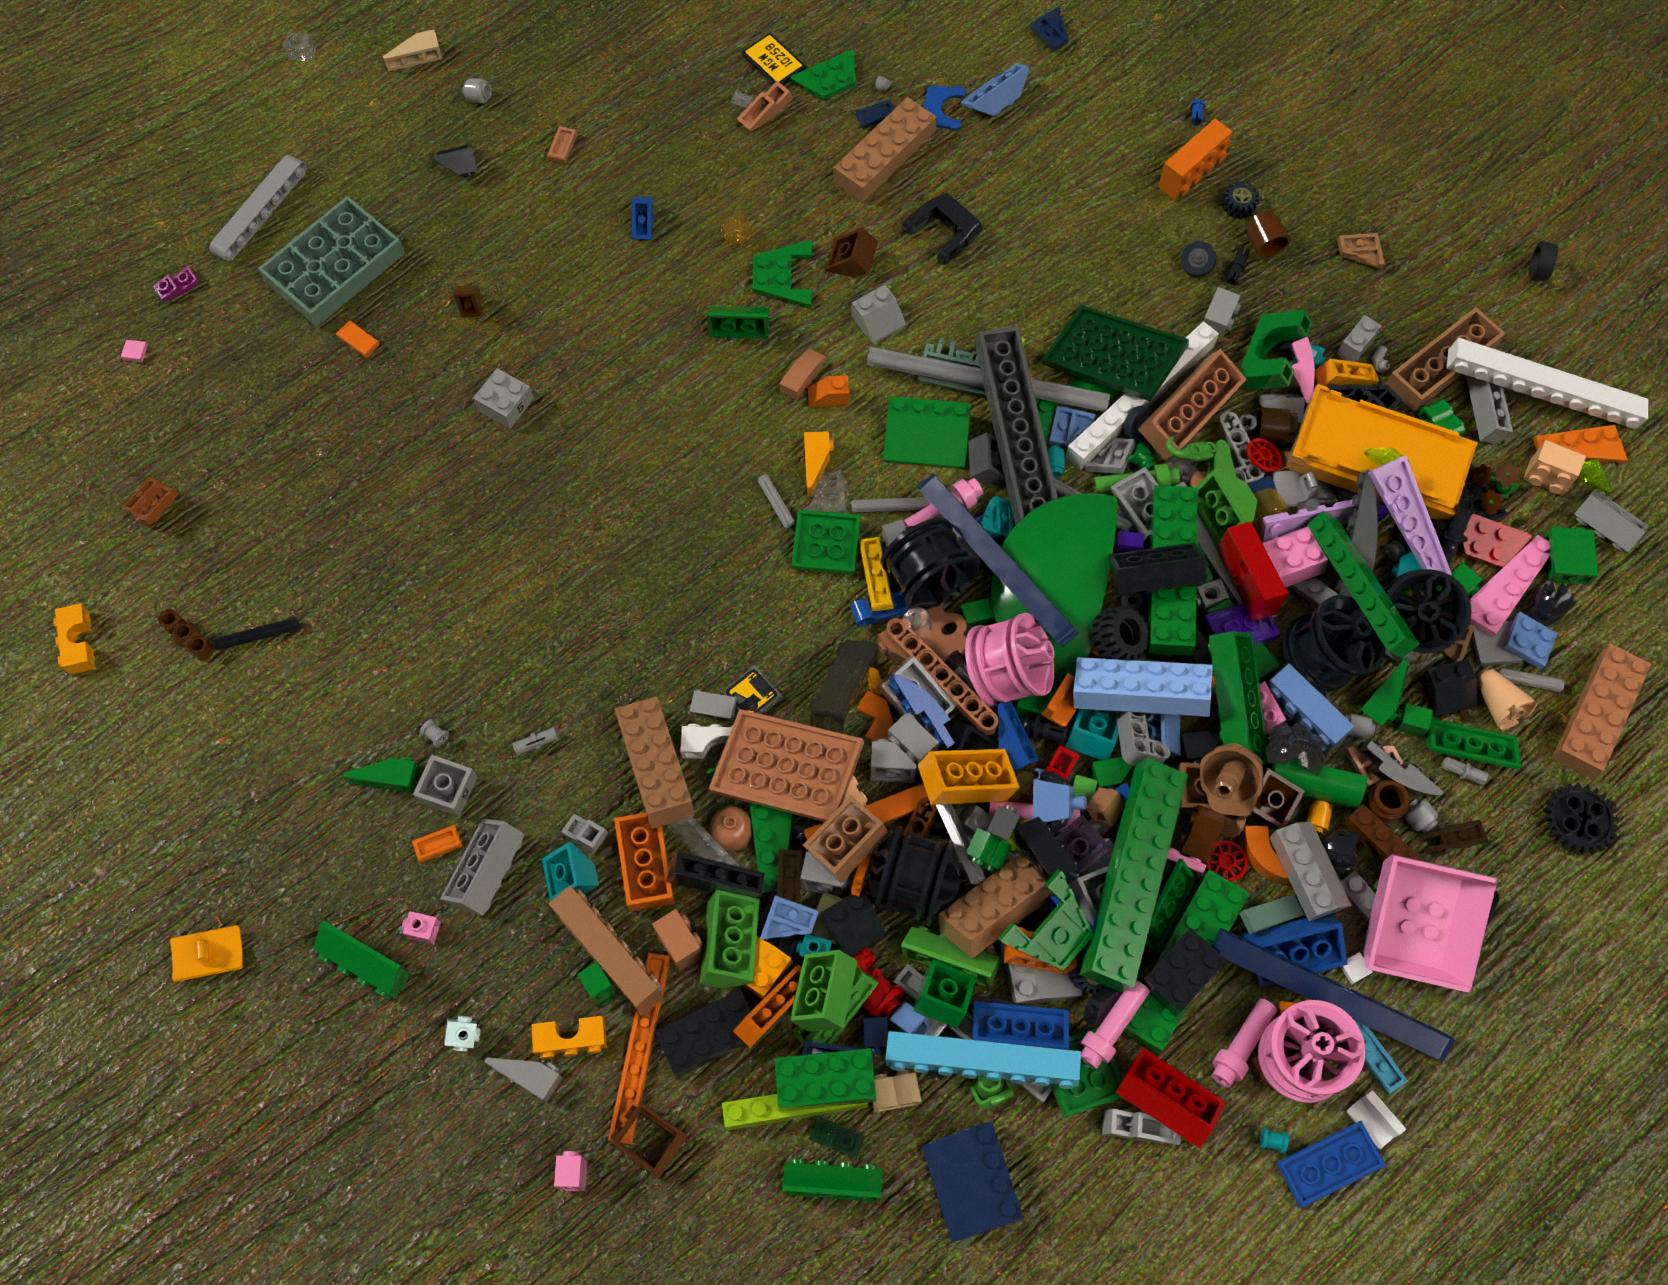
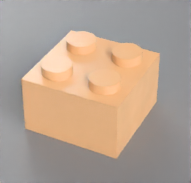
(1554, 467)

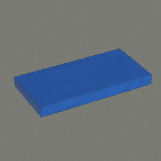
(1330, 1164)

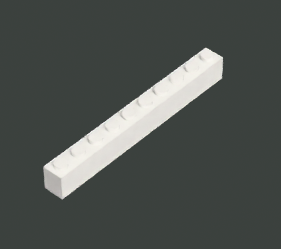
(1547, 383)
(1111, 422)

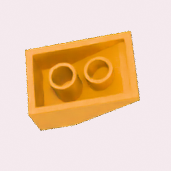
(768, 969)

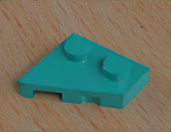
(998, 518)

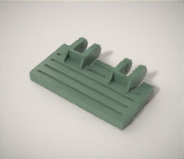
(962, 358)

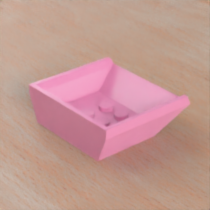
(1428, 922)

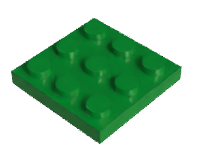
(826, 542)
(1094, 1087)

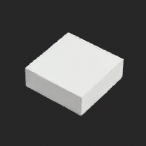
(1355, 968)

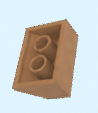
(846, 839)

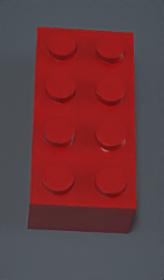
(1171, 1098)

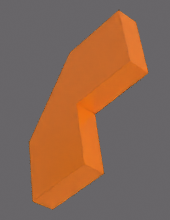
(877, 709)

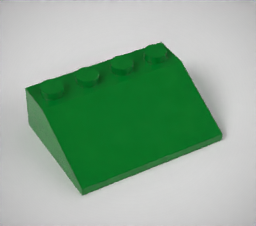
(926, 432)

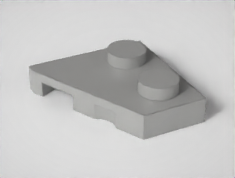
(1113, 457)

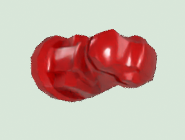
(885, 997)

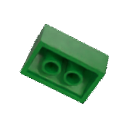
(738, 322)

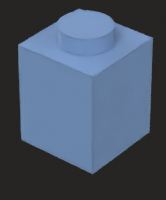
(908, 1021)

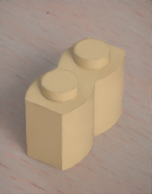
(896, 1091)

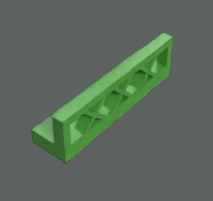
(862, 987)

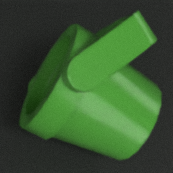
(990, 1091)

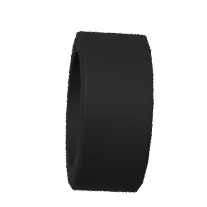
(1543, 261)

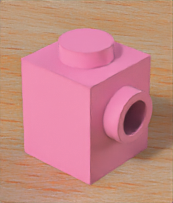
(421, 927)

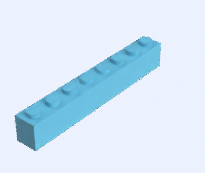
(984, 1059)

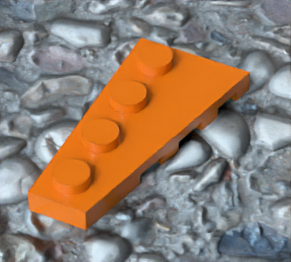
(1594, 443)

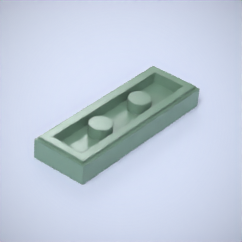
(1271, 914)

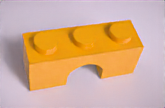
(70, 623)
(590, 1038)

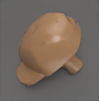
(1232, 779)

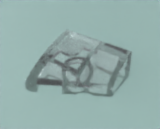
(830, 493)

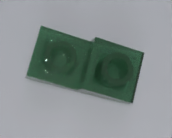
(837, 1137)

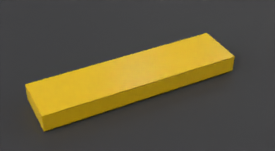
(875, 575)

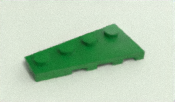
(770, 834)

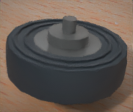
(1198, 259)
(1134, 420)

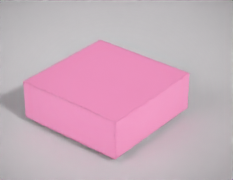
(134, 351)

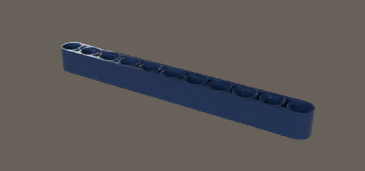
(998, 561)
(1318, 987)

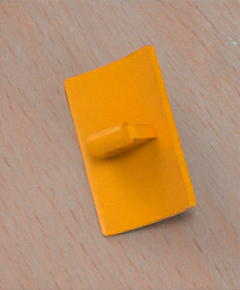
(206, 953)

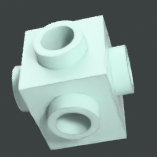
(455, 1026)

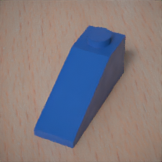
(1014, 738)

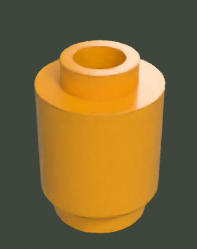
(1320, 815)

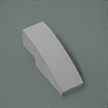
(1137, 1127)

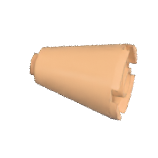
(1504, 699)

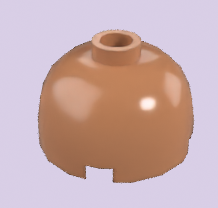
(731, 828)

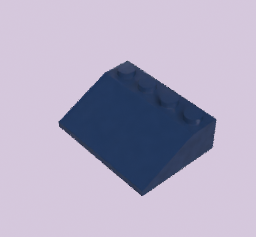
(972, 1182)

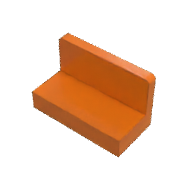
(1061, 706)

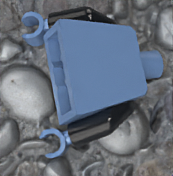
(1055, 800)

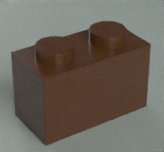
(1201, 832)

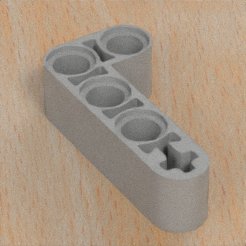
(1230, 429)
(1135, 739)

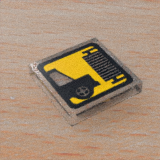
(753, 692)

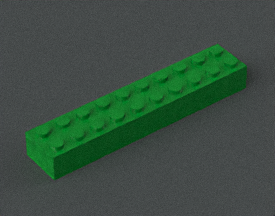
(1134, 875)

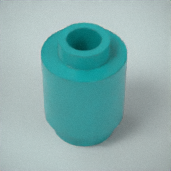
(1057, 460)

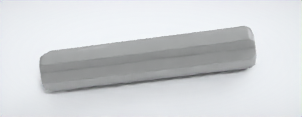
(776, 501)
(1533, 680)

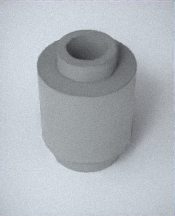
(1362, 726)

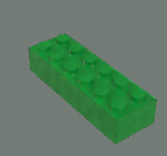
(1238, 691)

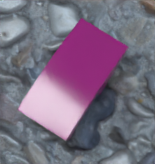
(172, 287)

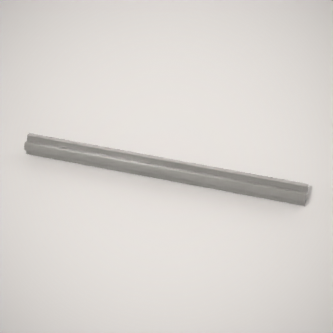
(972, 376)

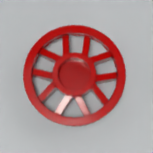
(1264, 458)
(1227, 861)

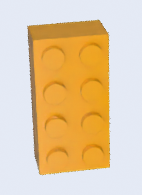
(968, 776)

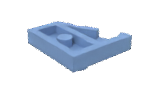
(788, 919)

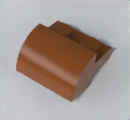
(150, 502)

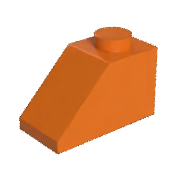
(829, 392)

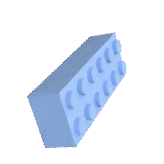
(1143, 686)

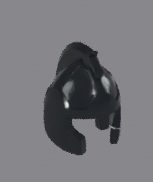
(1552, 605)
(1341, 850)

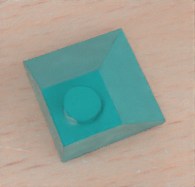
(568, 868)

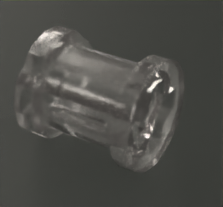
(737, 96)

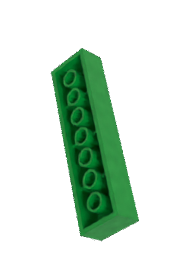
(1173, 610)
(1210, 908)

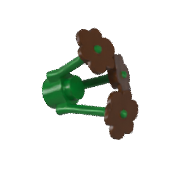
(1506, 481)

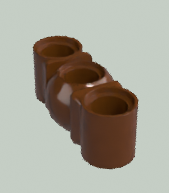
(181, 627)

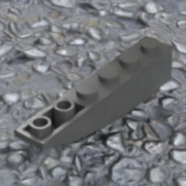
(1362, 525)

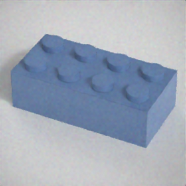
(1307, 706)

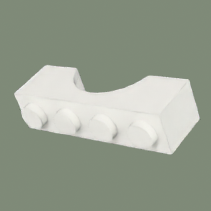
(698, 740)

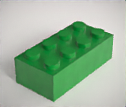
(825, 1080)

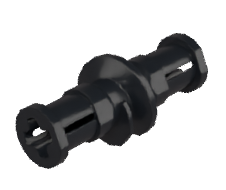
(1456, 531)
(1044, 730)

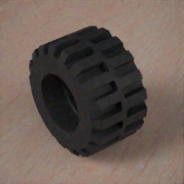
(1120, 634)

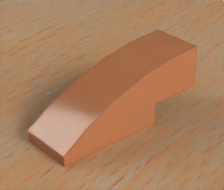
(765, 106)
(801, 373)

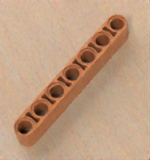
(939, 666)

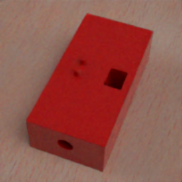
(1252, 571)

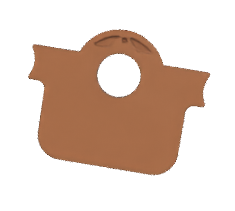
(942, 644)

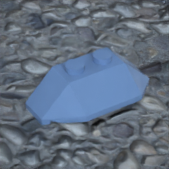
(998, 91)

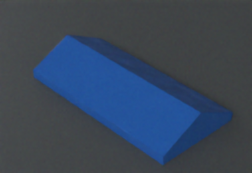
(1021, 1025)

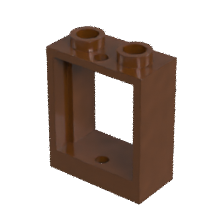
(678, 1139)

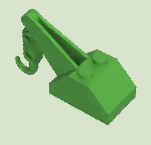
(1221, 495)

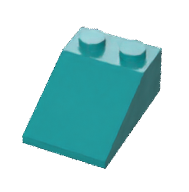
(1094, 733)

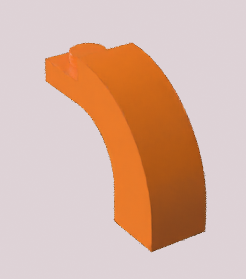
(1261, 855)

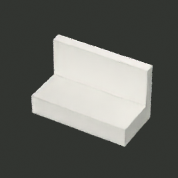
(1377, 1119)

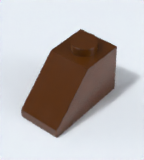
(468, 300)

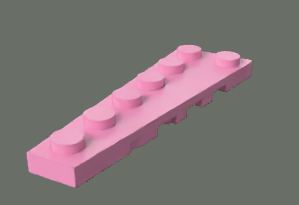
(1502, 593)

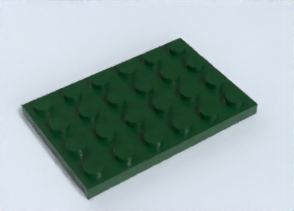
(1115, 352)

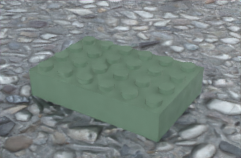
(331, 261)

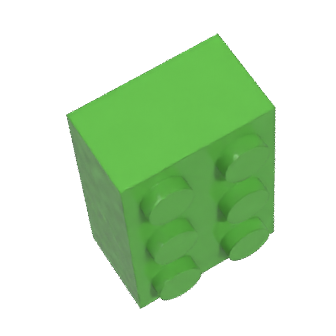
(823, 991)

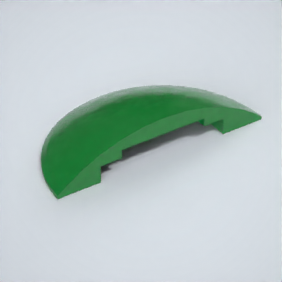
(1066, 556)

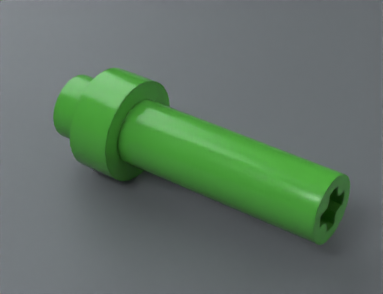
(1161, 473)

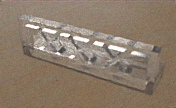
(698, 841)

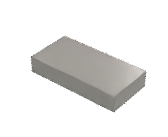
(713, 705)

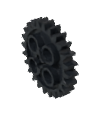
(1601, 825)

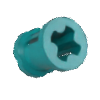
(1274, 1140)

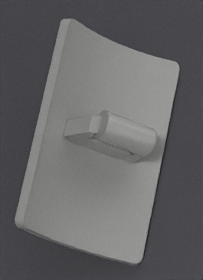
(1296, 487)

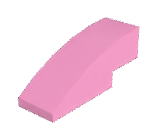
(1304, 369)

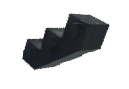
(1379, 395)

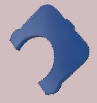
(936, 97)

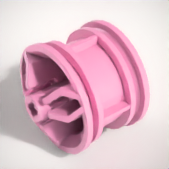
(1010, 660)
(1337, 1031)

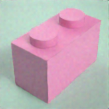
(570, 1172)

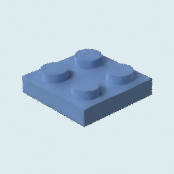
(1530, 640)

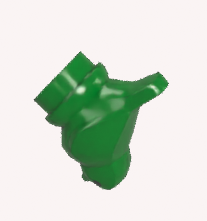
(1142, 457)

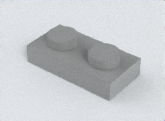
(1359, 894)

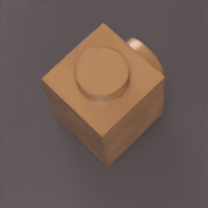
(1105, 806)

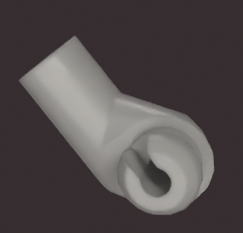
(1378, 361)

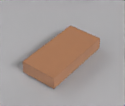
(562, 145)

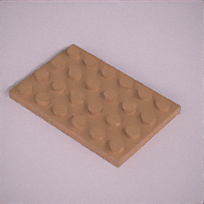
(786, 765)

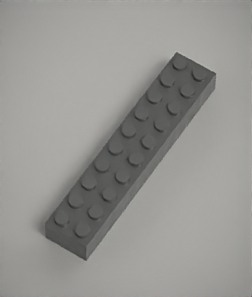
(1015, 420)

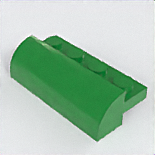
(1330, 784)

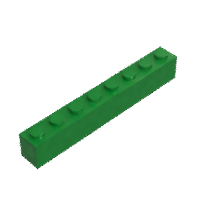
(1363, 585)

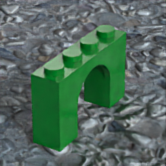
(1269, 332)

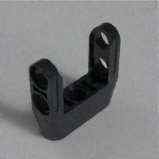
(954, 217)

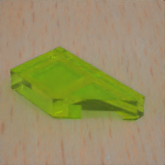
(1383, 455)
(1594, 476)

